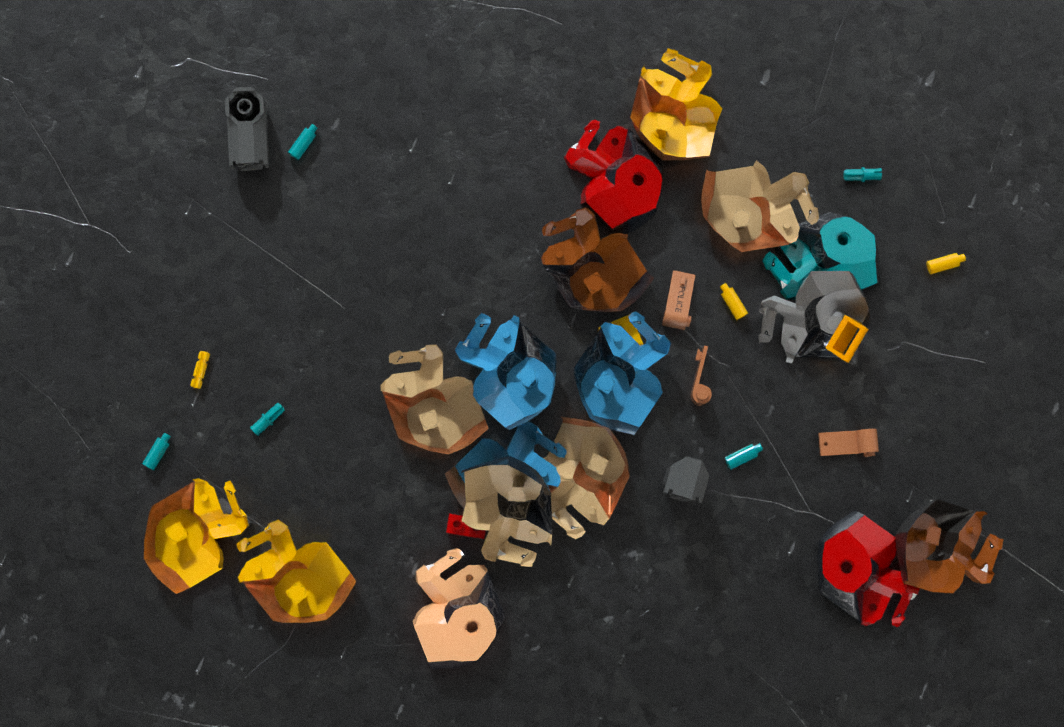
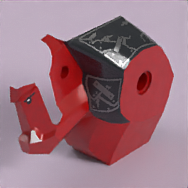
(622, 174)
(856, 570)

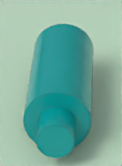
(303, 142)
(157, 452)
(743, 455)

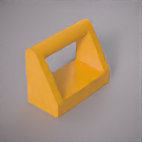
(843, 336)

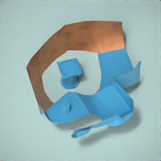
(520, 447)

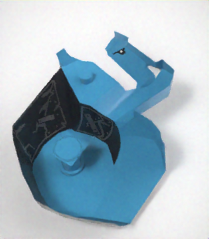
(615, 375)

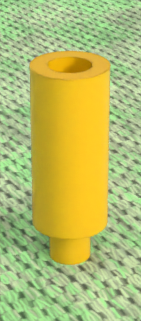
(945, 263)
(733, 302)

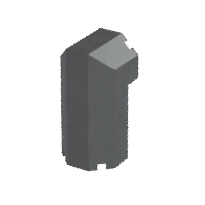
(247, 129)
(686, 480)

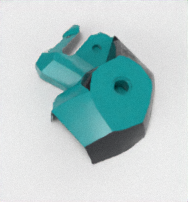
(827, 245)

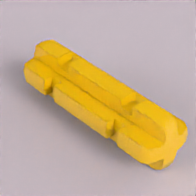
(200, 369)

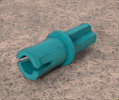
(862, 174)
(267, 419)

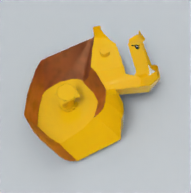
(673, 114)
(183, 534)
(295, 583)

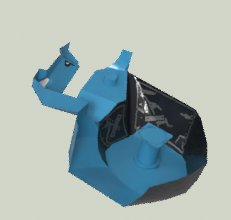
(515, 374)

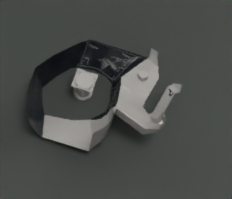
(818, 306)

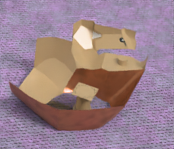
(752, 210)

